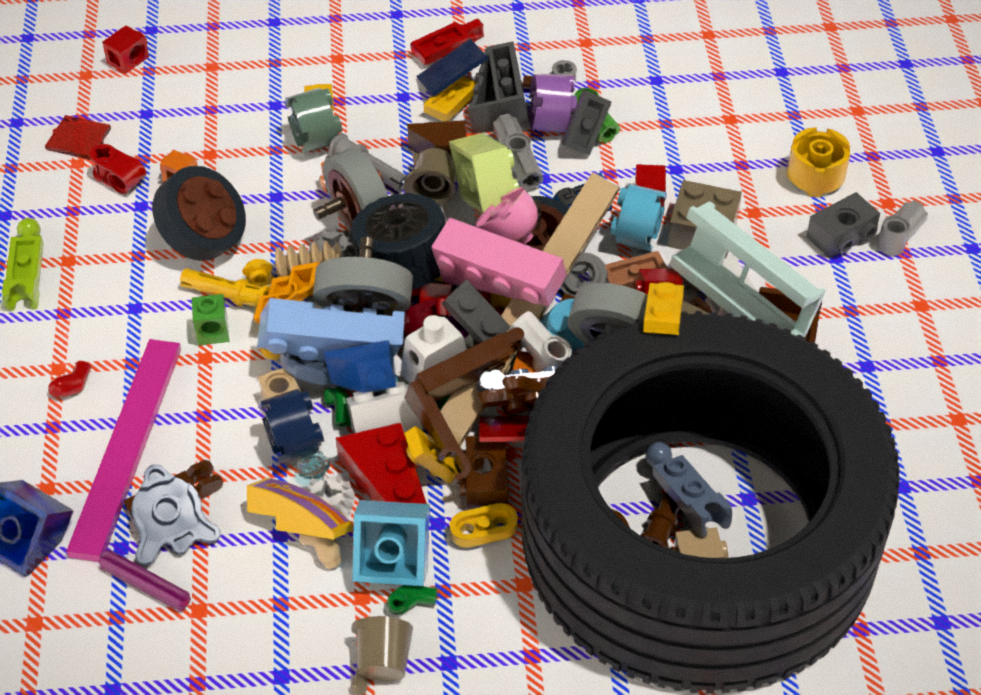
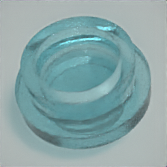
(313, 465)

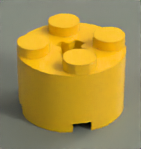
(818, 161)

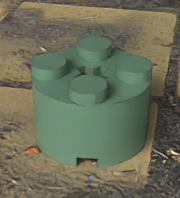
(312, 119)

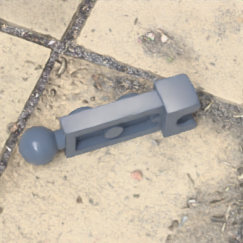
(688, 489)

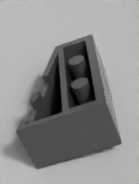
(498, 89)

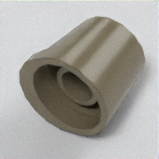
(432, 175)
(381, 650)

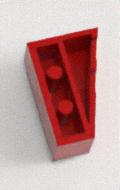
(381, 464)

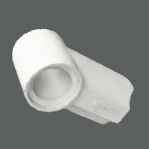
(544, 347)

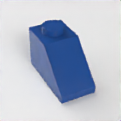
(362, 367)

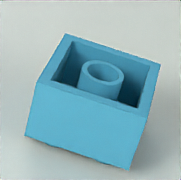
(391, 542)

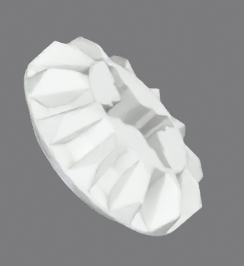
(341, 492)

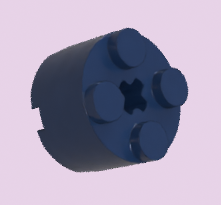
(290, 425)

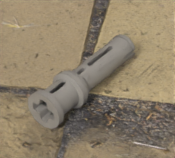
(390, 175)

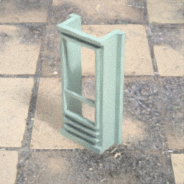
(704, 269)

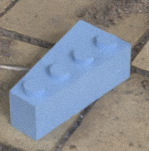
(311, 331)

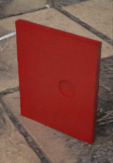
(502, 428)

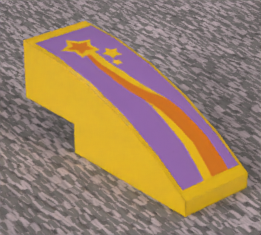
(296, 509)

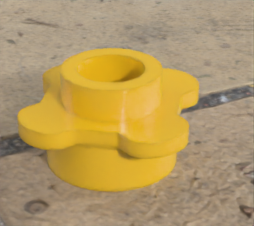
(258, 272)

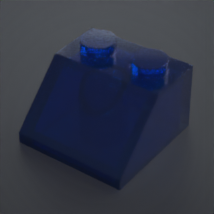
(29, 525)

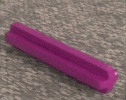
(144, 580)

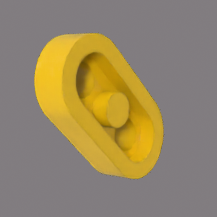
(482, 524)

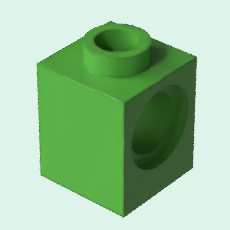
(210, 319)

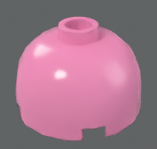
(512, 217)

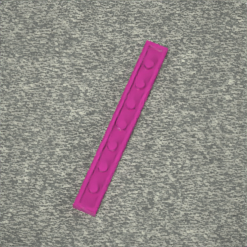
(124, 451)

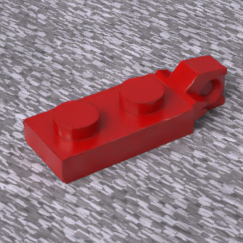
(445, 40)

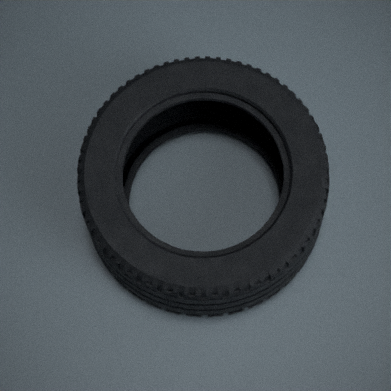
(688, 615)

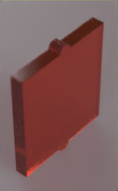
(77, 136)

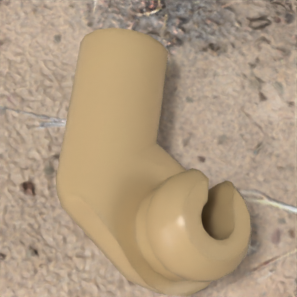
(326, 549)

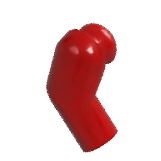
(70, 383)

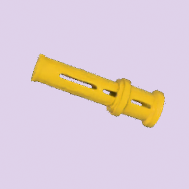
(238, 291)

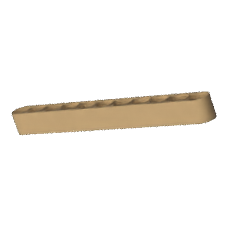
(567, 242)

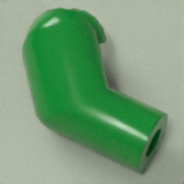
(337, 397)
(409, 595)

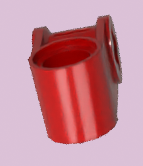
(116, 168)

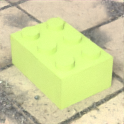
(482, 170)

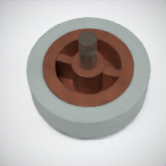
(350, 185)

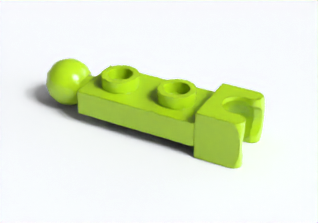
(24, 265)

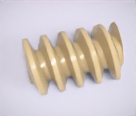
(285, 262)

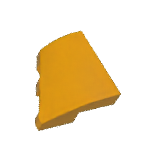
(295, 287)

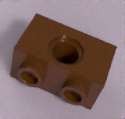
(493, 484)

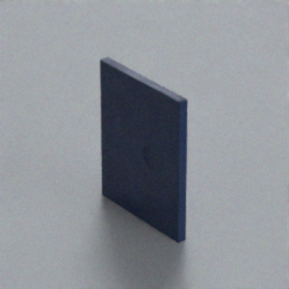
(452, 67)

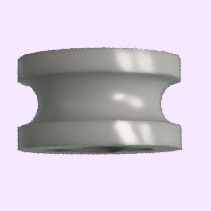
(564, 67)

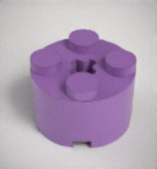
(551, 102)

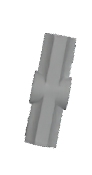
(526, 167)

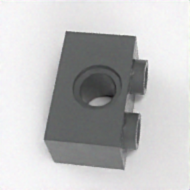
(843, 225)

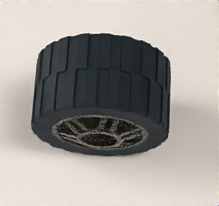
(402, 233)

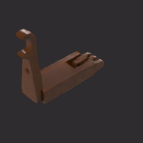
(450, 377)

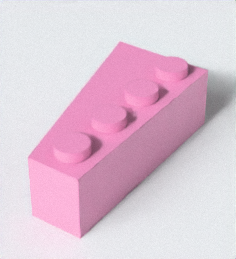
(497, 264)

